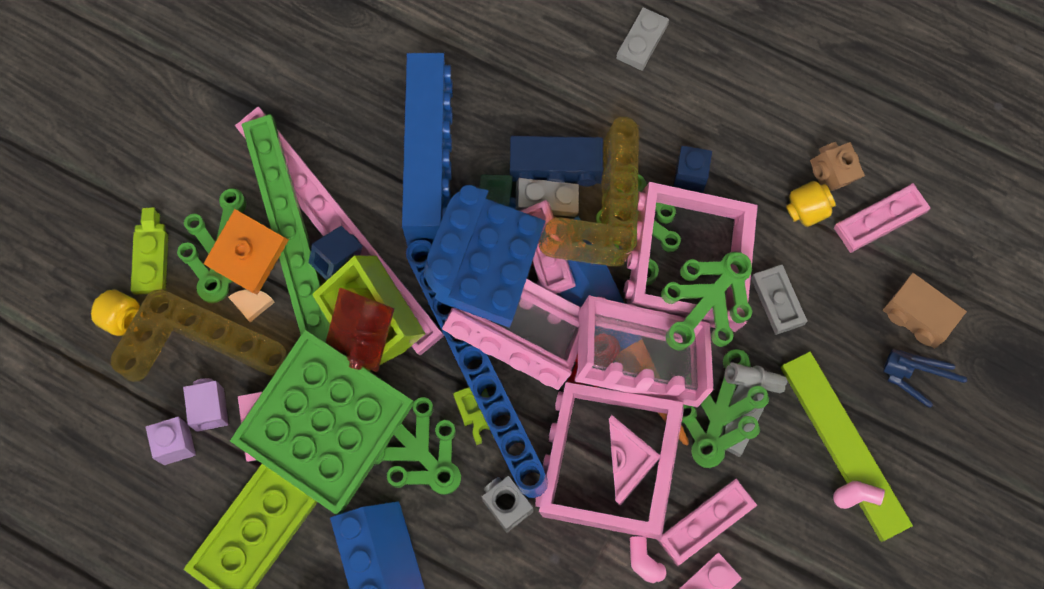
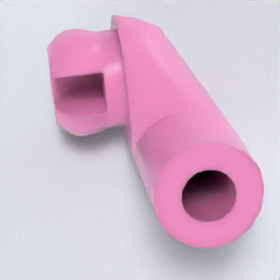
(856, 492)
(642, 563)

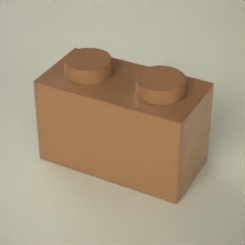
(924, 311)

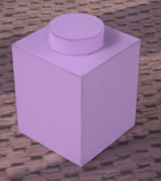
(205, 405)
(170, 441)

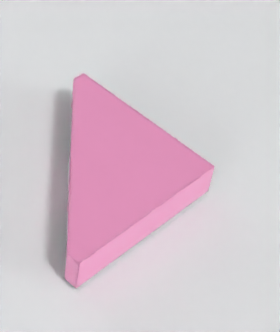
(630, 459)

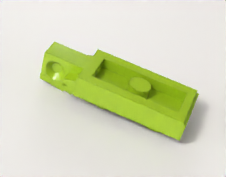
(149, 254)

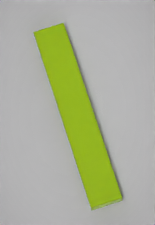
(844, 443)

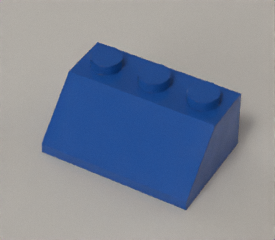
(377, 548)

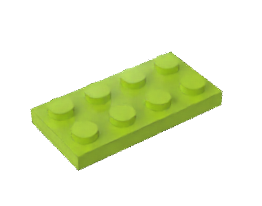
(251, 533)

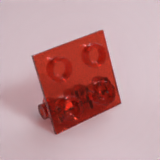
(359, 329)

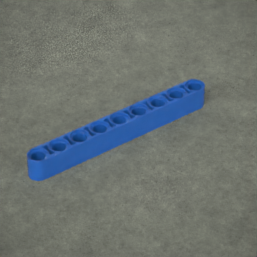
(478, 380)

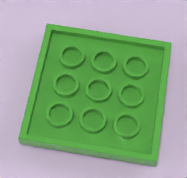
(322, 422)

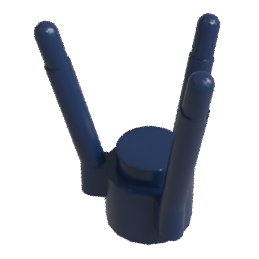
(902, 364)

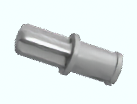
(754, 376)

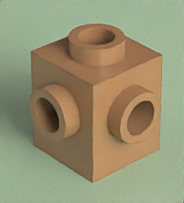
(837, 166)

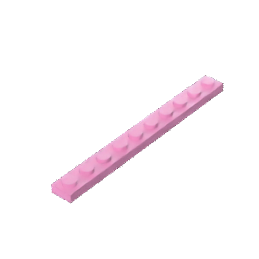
(328, 216)

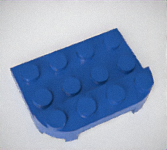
(482, 255)

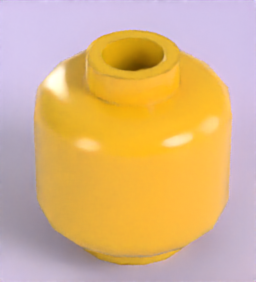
(810, 203)
(114, 311)

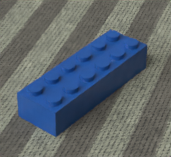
(426, 145)

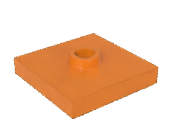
(246, 251)

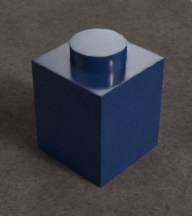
(692, 169)
(333, 251)

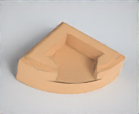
(250, 303)

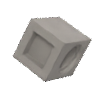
(507, 518)

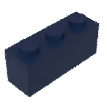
(557, 159)

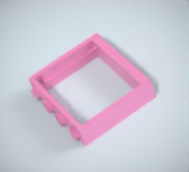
(742, 241)
(558, 437)

